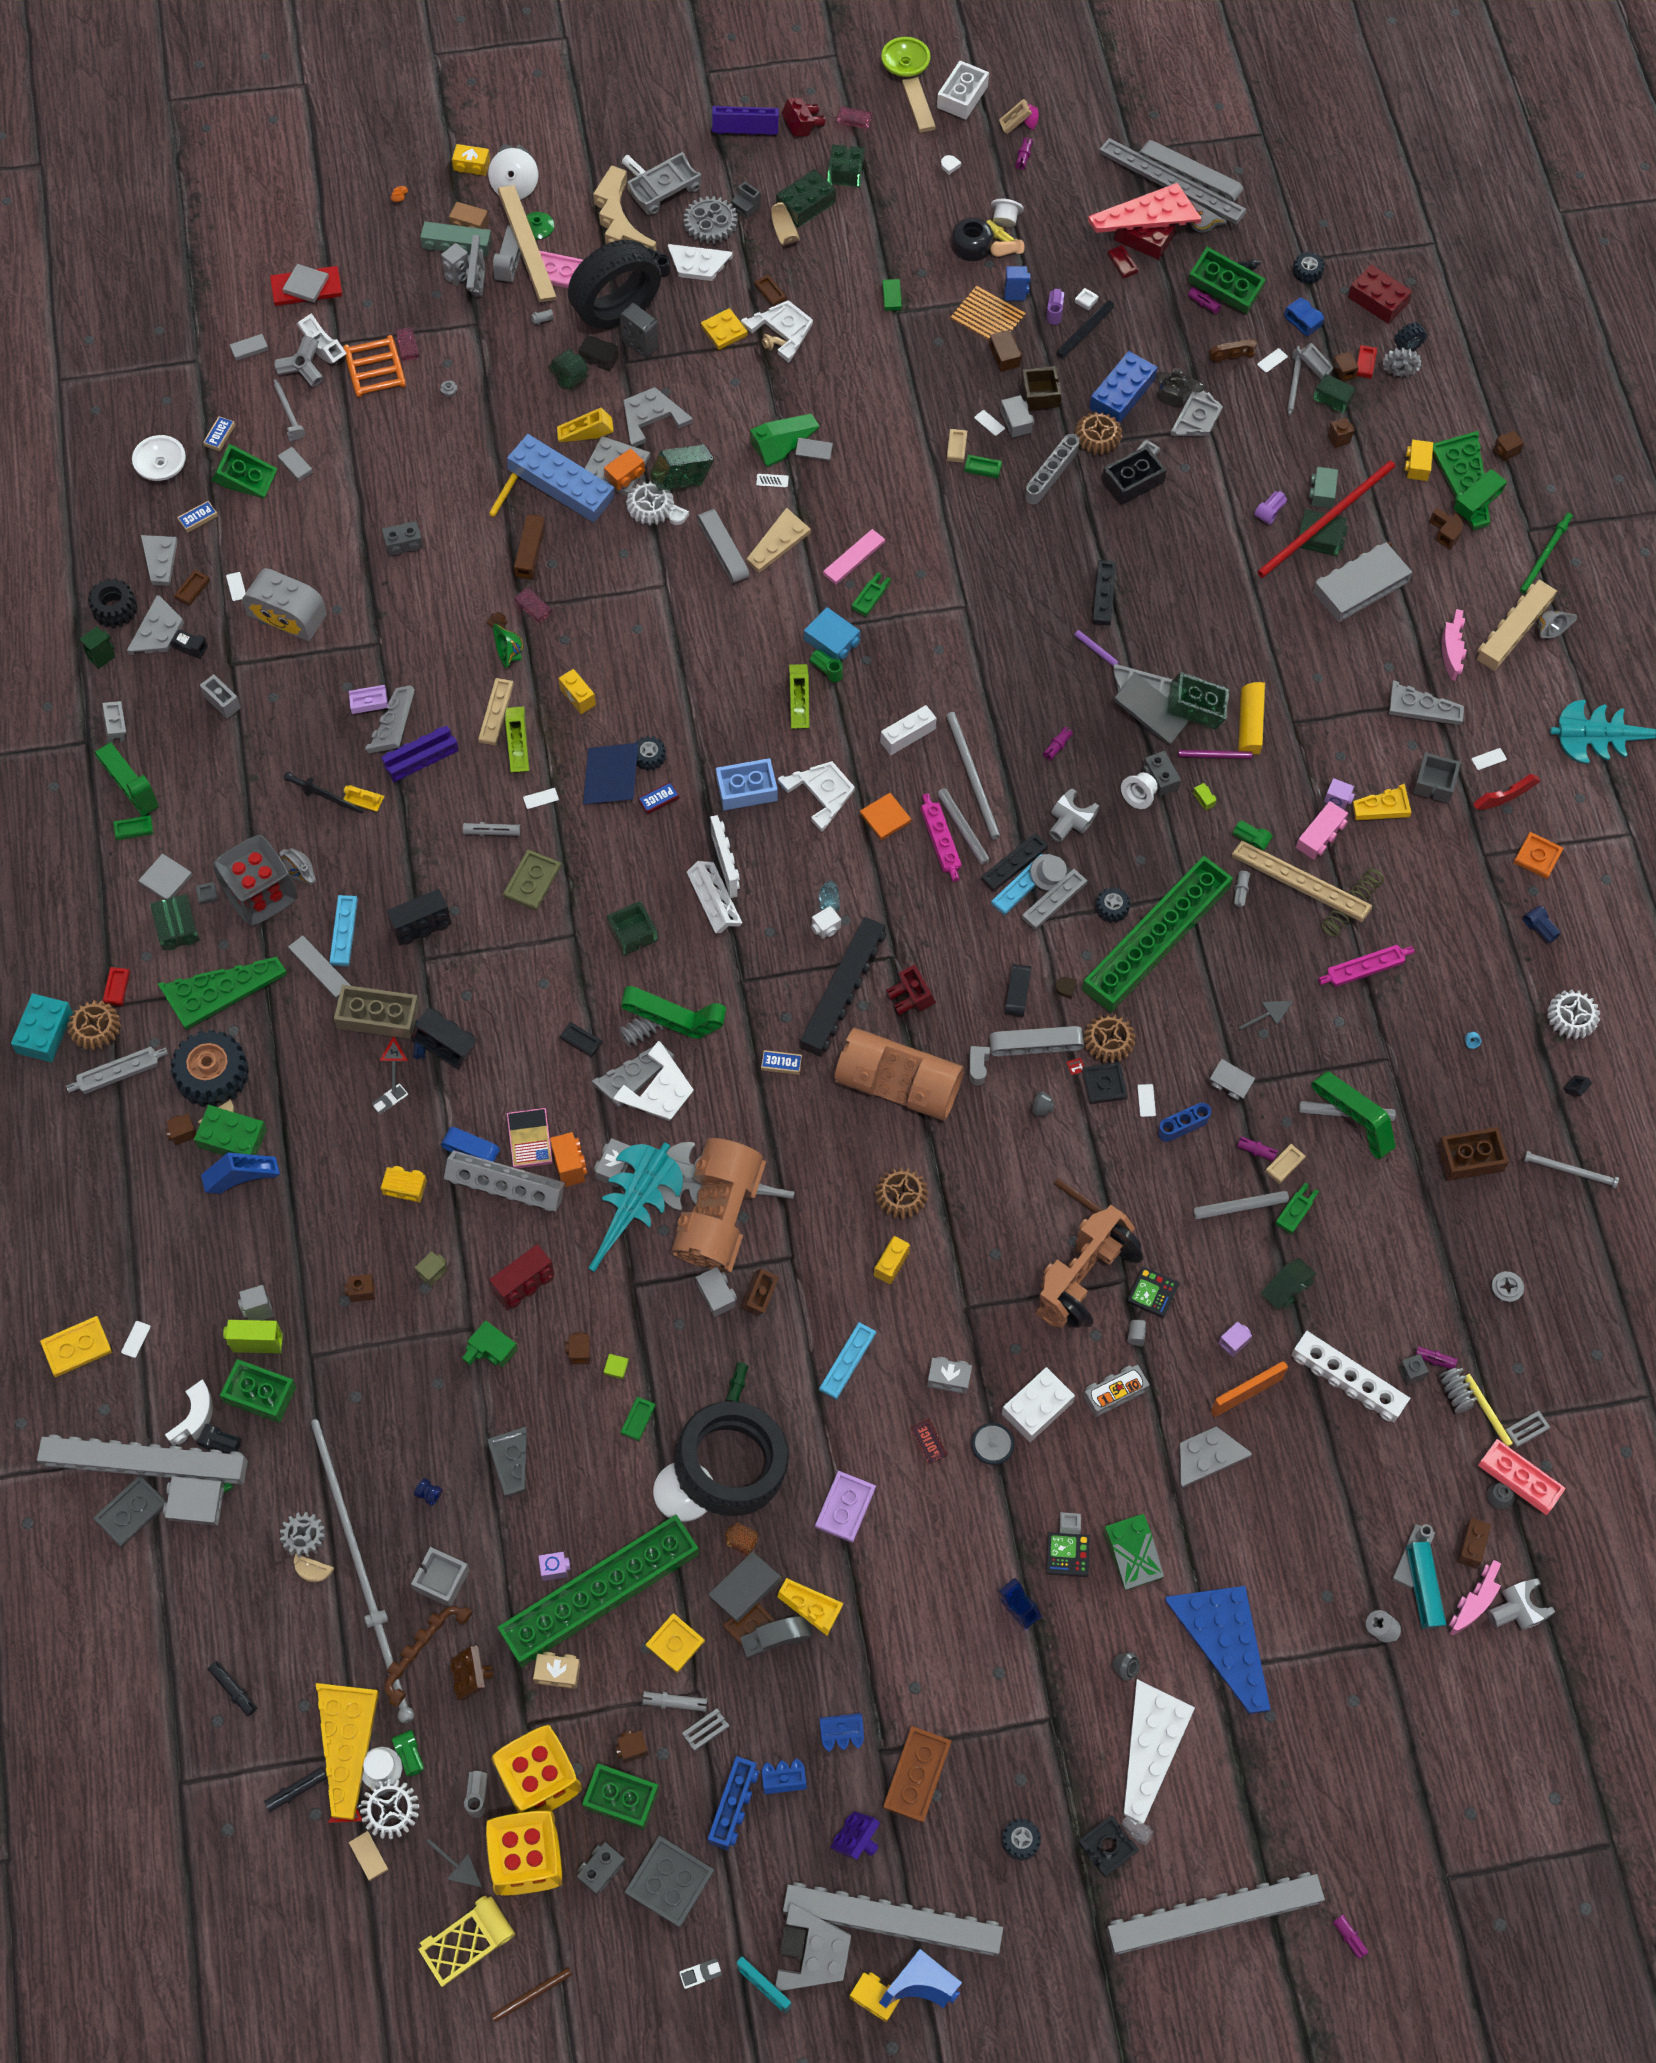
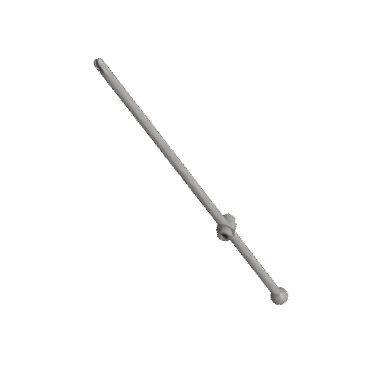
(375, 1618)

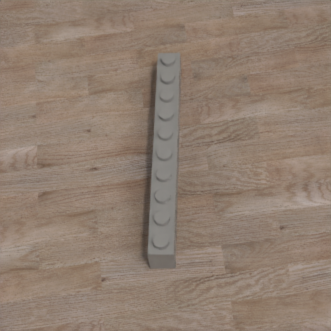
(142, 1460)
(1214, 1914)
(897, 1921)

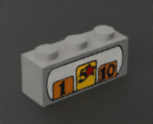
(1116, 1390)

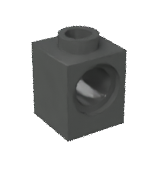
(1413, 1369)

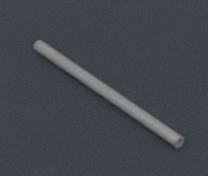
(973, 776)

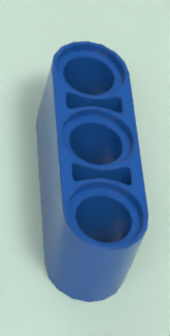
(1179, 1129)
(469, 1144)

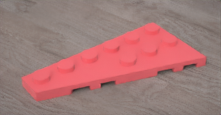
(1149, 211)

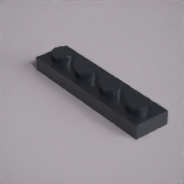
(1104, 592)
(1014, 862)

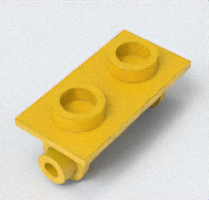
(363, 798)

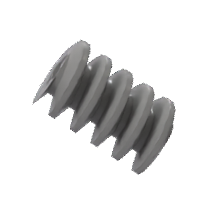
(637, 1030)
(1458, 1390)
(1383, 1626)

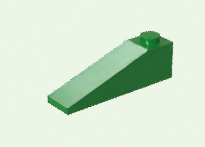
(779, 437)

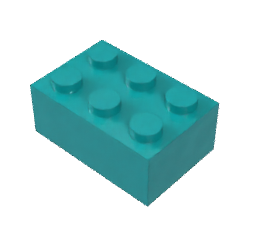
(41, 1027)

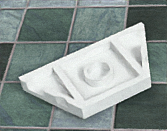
(698, 262)

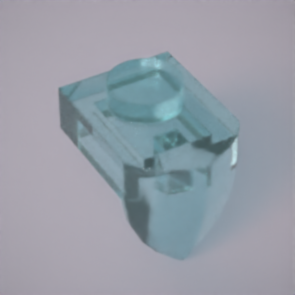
(829, 896)

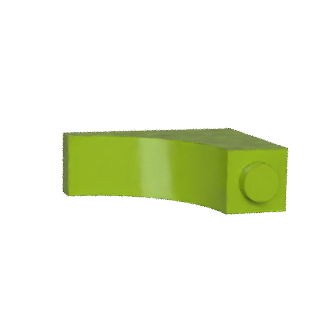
(799, 695)
(517, 739)

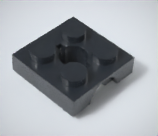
(1108, 1861)

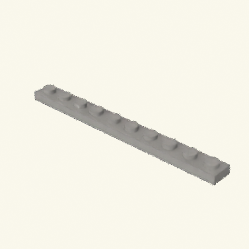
(1167, 177)

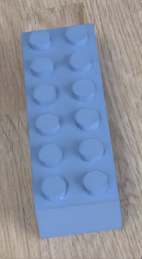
(560, 478)

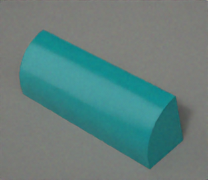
(1425, 1585)

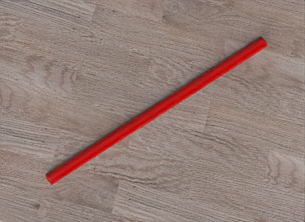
(1323, 521)

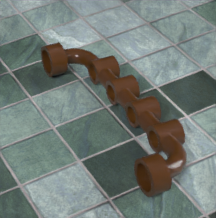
(410, 1653)

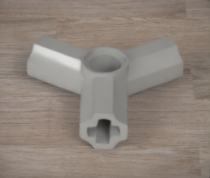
(308, 370)

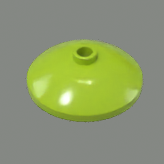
(905, 56)

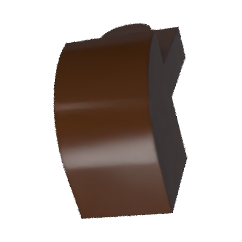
(1449, 527)

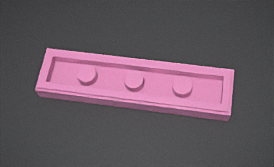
(854, 556)

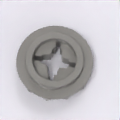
(1513, 1281)

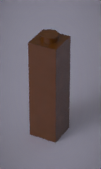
(529, 547)

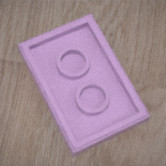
(845, 1506)

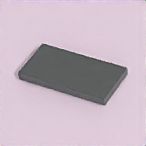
(1149, 708)

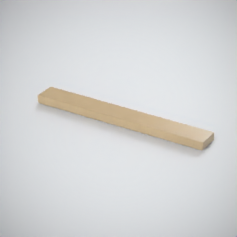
(527, 243)
(1302, 881)

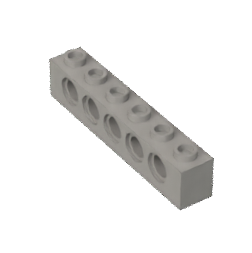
(514, 1178)

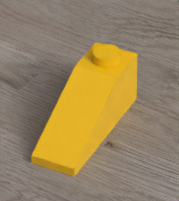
(588, 426)

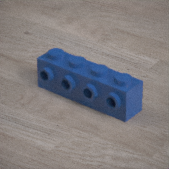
(732, 1803)

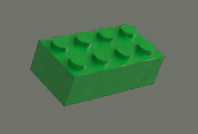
(1226, 280)

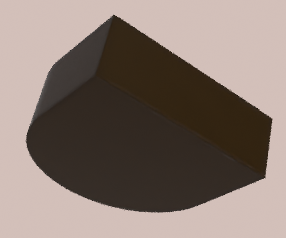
(1065, 986)

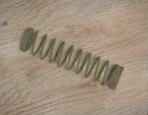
(1334, 925)

